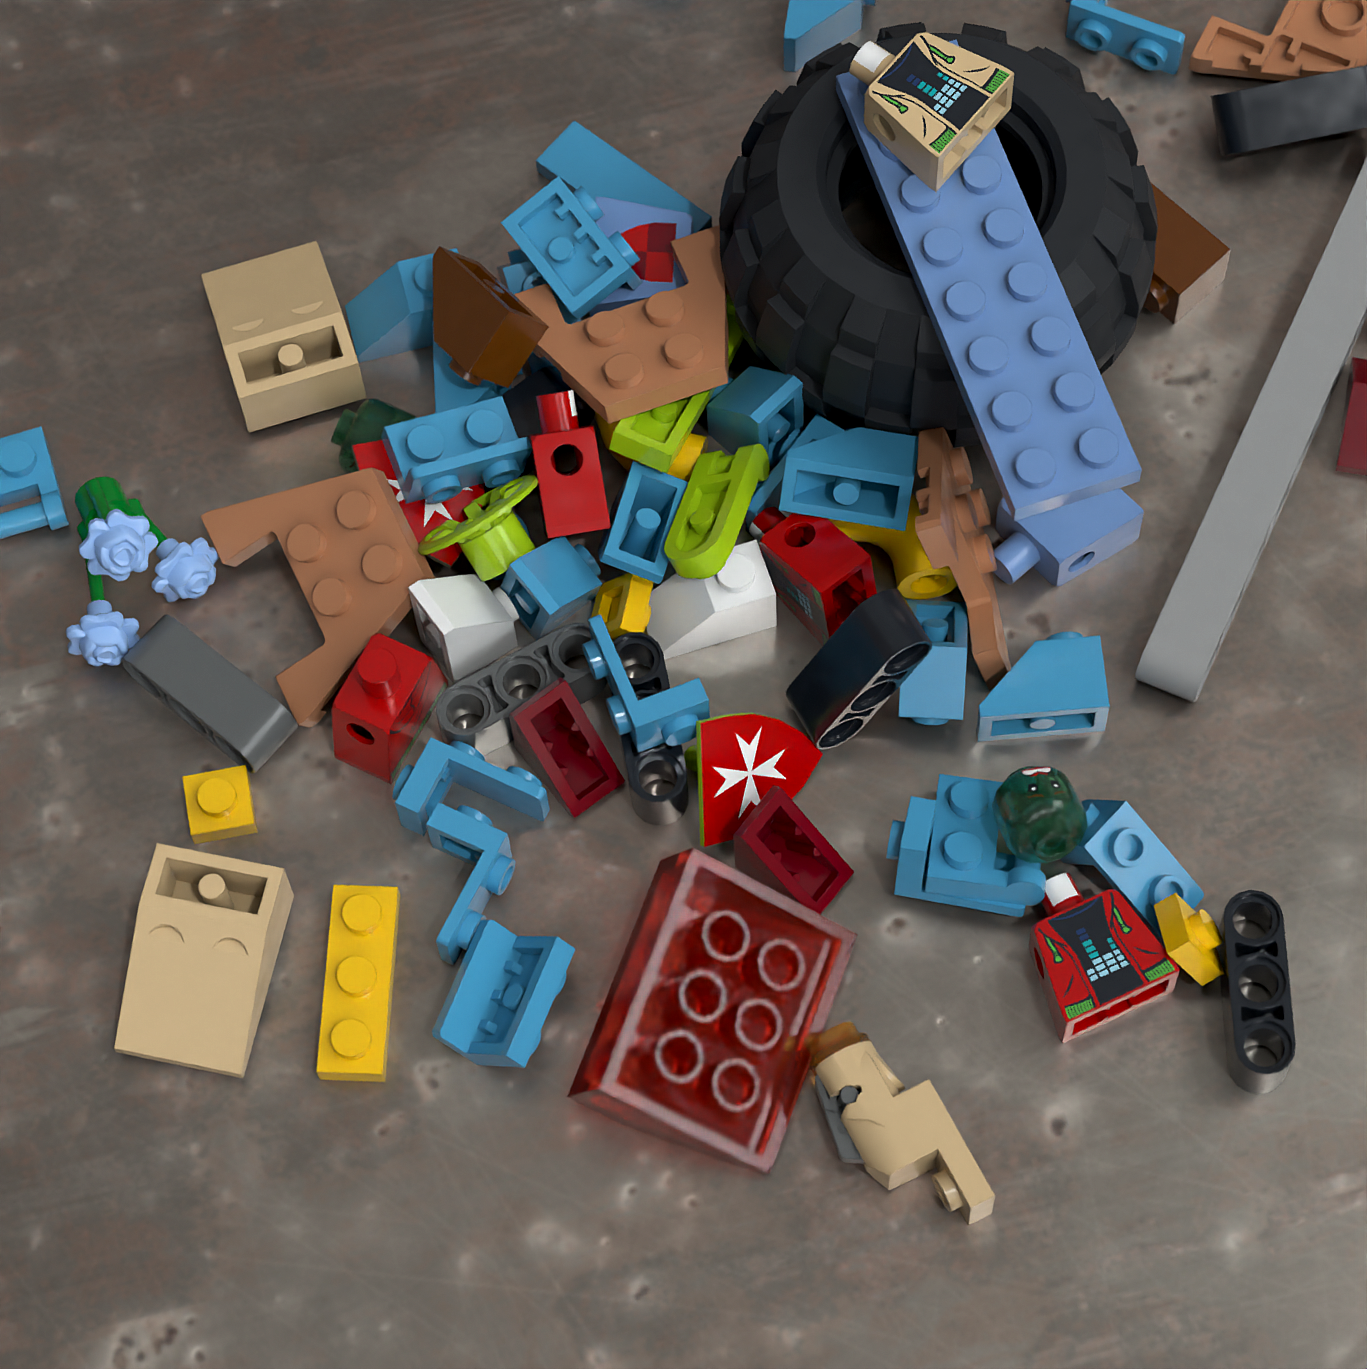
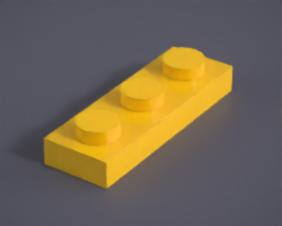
(358, 983)

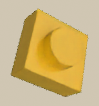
(624, 604)
(219, 804)
(1190, 938)

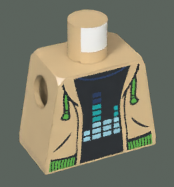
(931, 102)

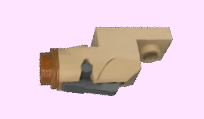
(889, 1130)

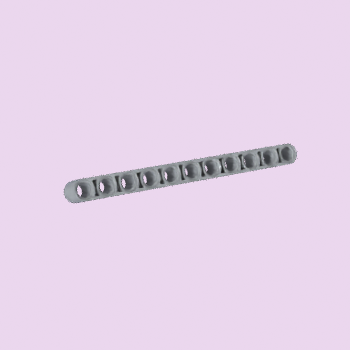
(1263, 462)

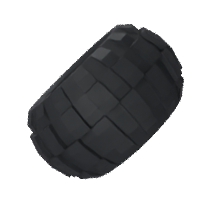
(860, 326)

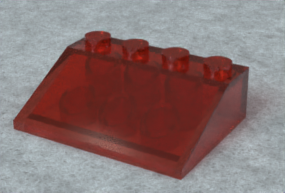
(713, 1012)

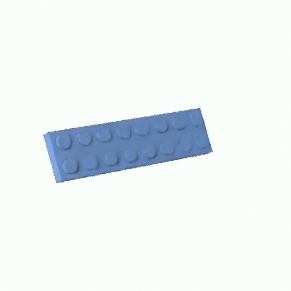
(1002, 323)

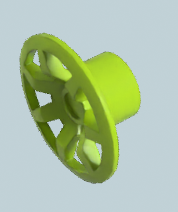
(491, 536)

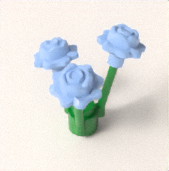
(116, 542)

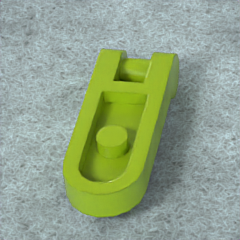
(714, 510)

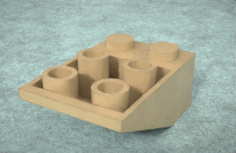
(284, 336)
(202, 959)

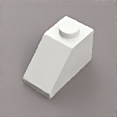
(712, 610)
(463, 622)

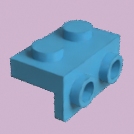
(502, 995)

